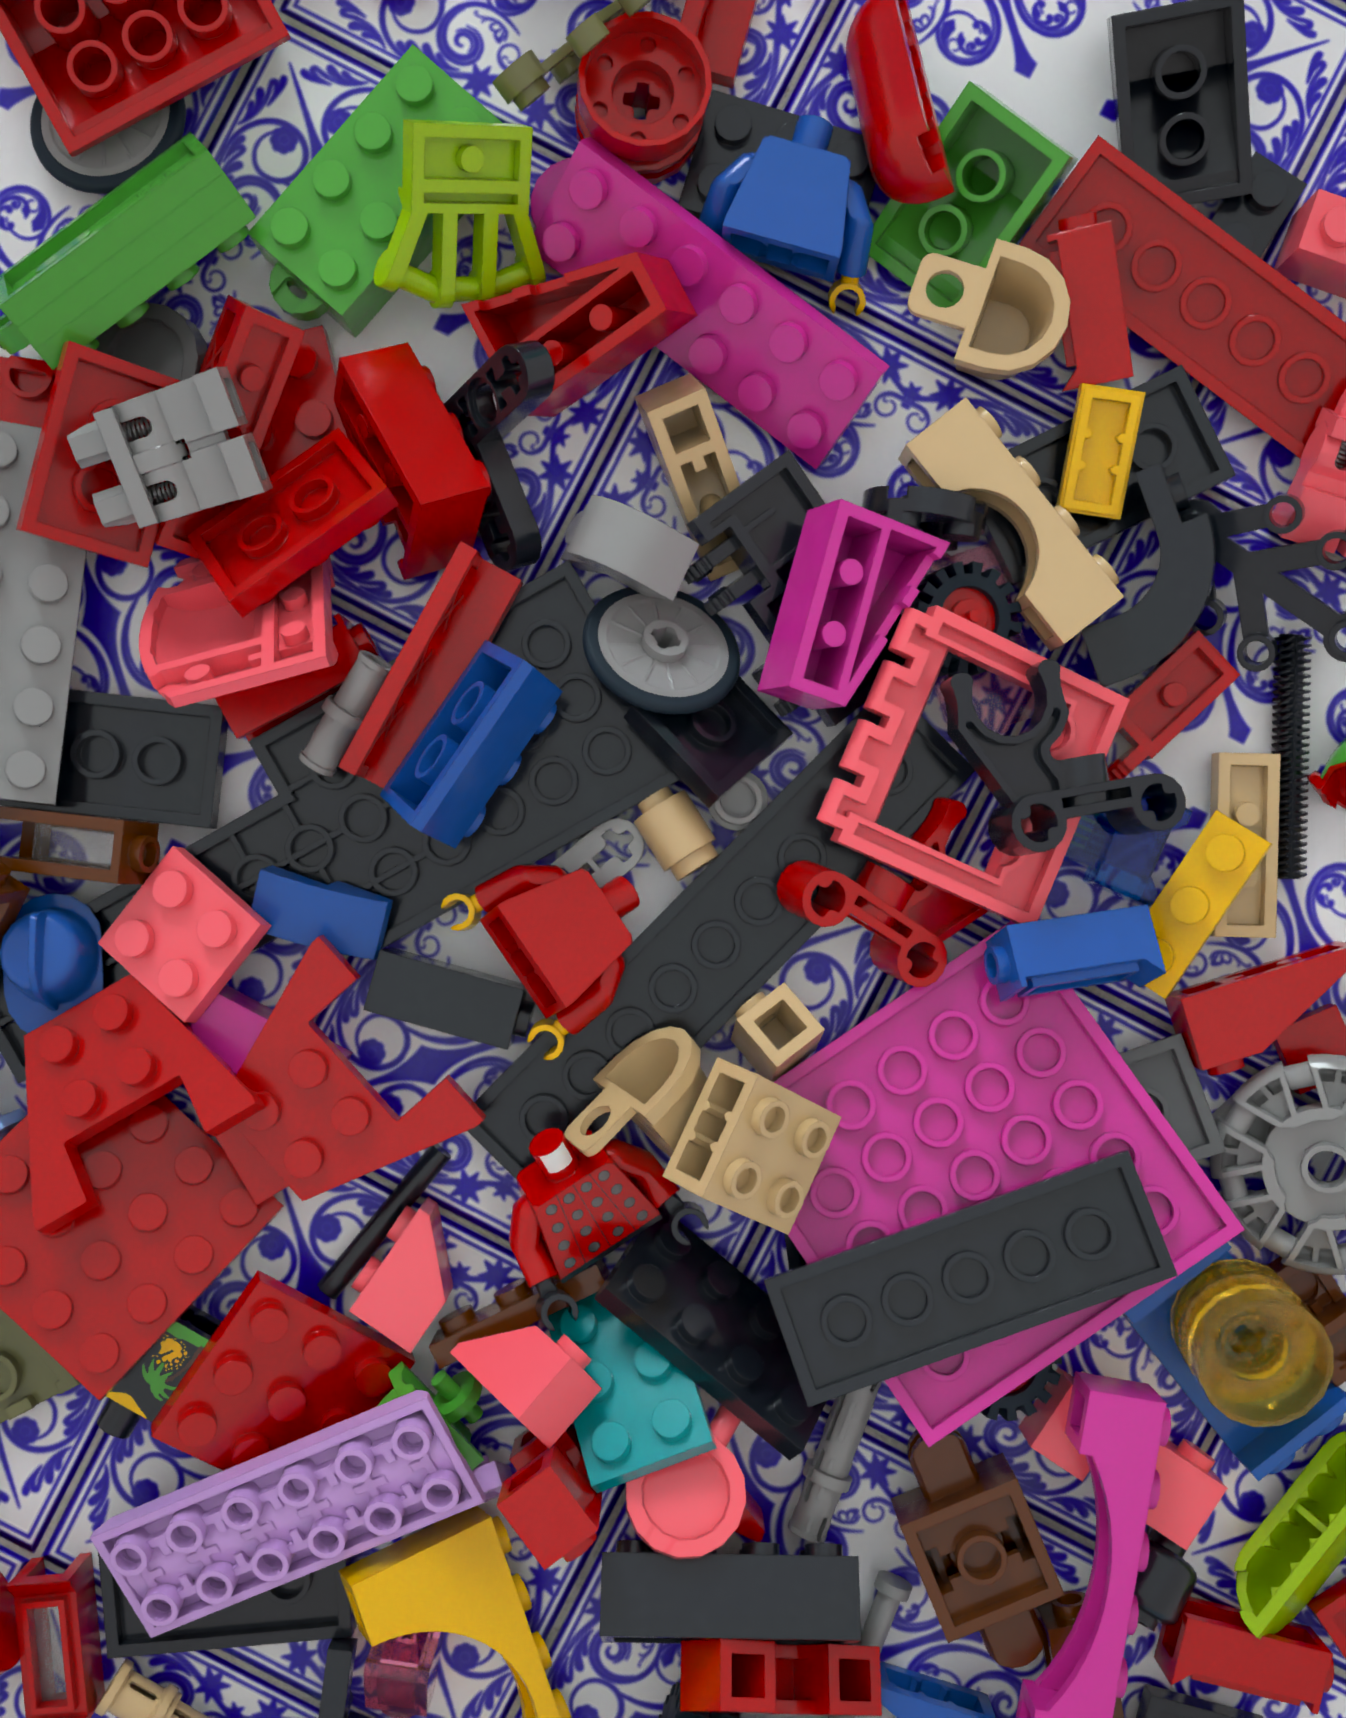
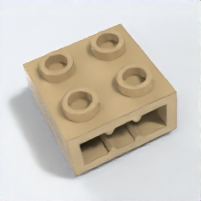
(752, 1146)

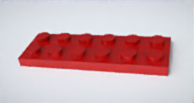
(1207, 298)

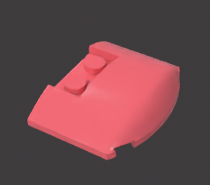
(203, 648)

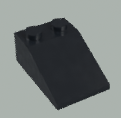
(1184, 96)

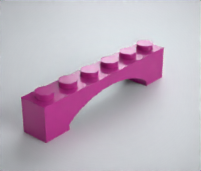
(1120, 1434)

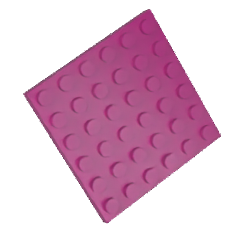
(970, 1100)

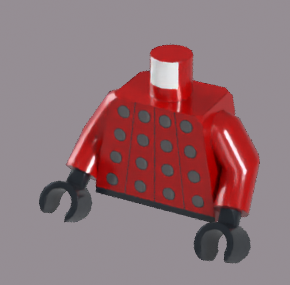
(585, 1208)

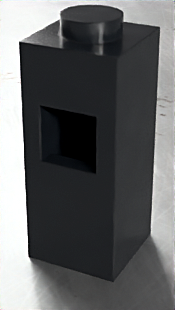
(449, 998)

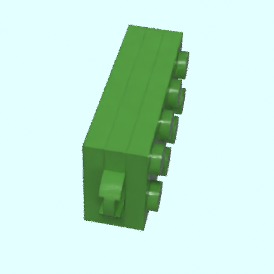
(347, 202)
(122, 253)

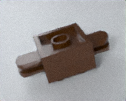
(977, 1548)

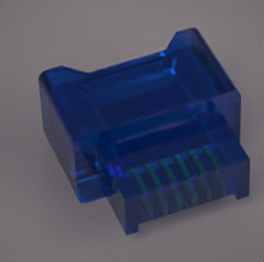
(1119, 861)

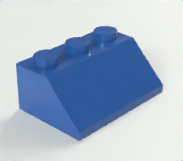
(471, 745)

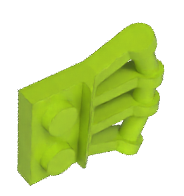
(462, 171)

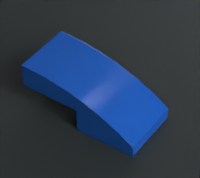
(307, 909)

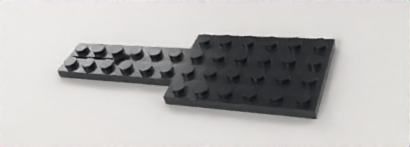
(341, 829)

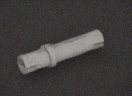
(829, 1469)

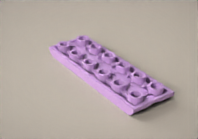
(288, 1513)

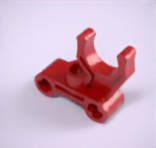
(898, 913)

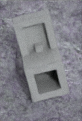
(629, 547)

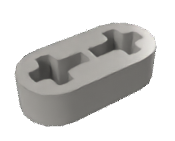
(594, 843)

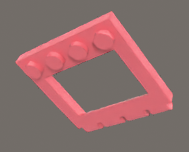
(1010, 884)

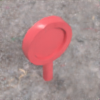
(693, 1503)

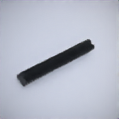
(1290, 745)

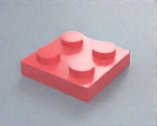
(184, 934)

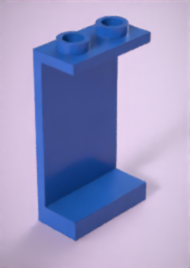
(1257, 1448)

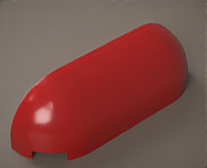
(896, 104)

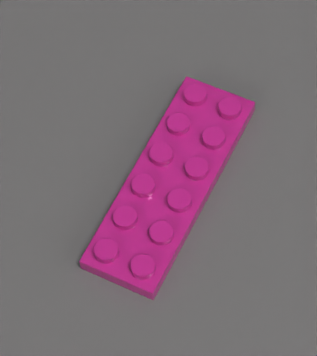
(751, 332)

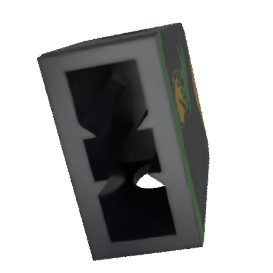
(156, 1374)

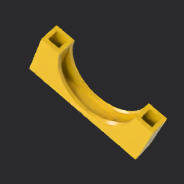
(457, 1583)

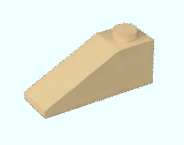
(690, 452)

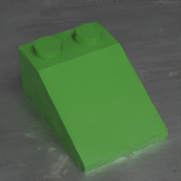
(1001, 183)

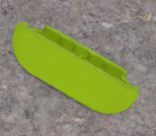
(1295, 1544)

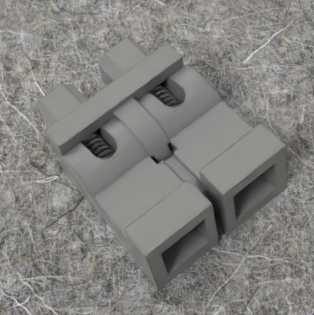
(190, 410)

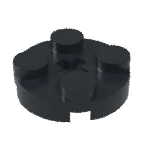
(932, 510)

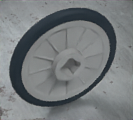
(114, 159)
(661, 651)

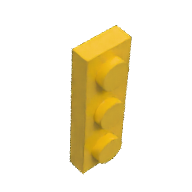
(1202, 894)

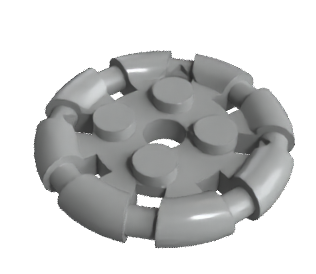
(1284, 1162)

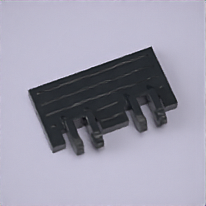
(763, 533)

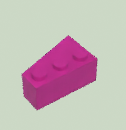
(841, 600)

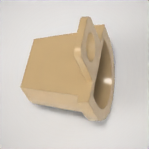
(1008, 311)
(650, 1083)

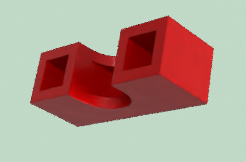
(551, 1498)
(779, 1678)

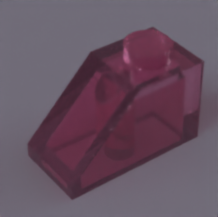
(403, 1674)

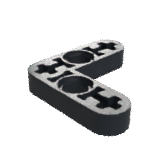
(507, 519)

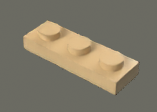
(1249, 793)

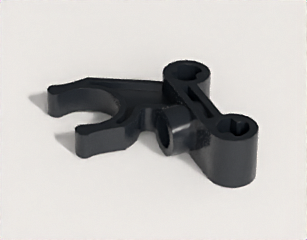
(1047, 789)

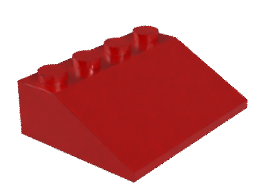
(123, 60)

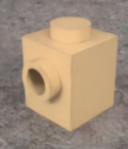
(775, 1032)

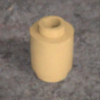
(675, 832)

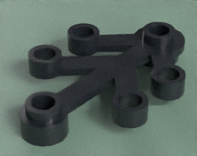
(1259, 575)

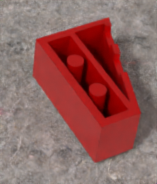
(587, 321)
(416, 450)

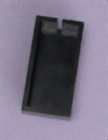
(730, 1596)

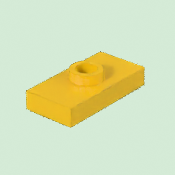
(1100, 450)

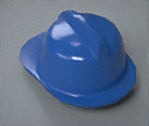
(50, 959)

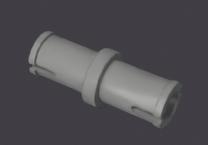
(344, 714)

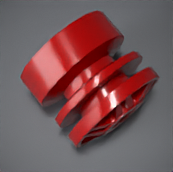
(650, 66)

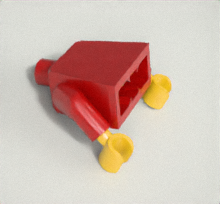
(558, 939)

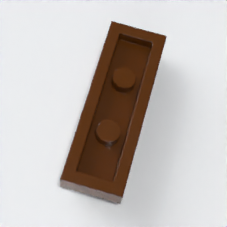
(512, 1311)

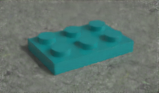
(646, 1407)

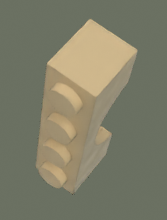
(1062, 580)

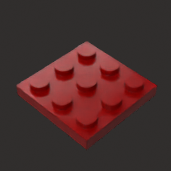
(274, 1376)

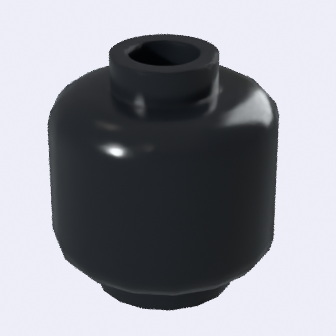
(1164, 1584)

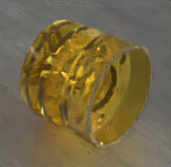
(1269, 1368)

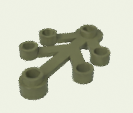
(524, 78)

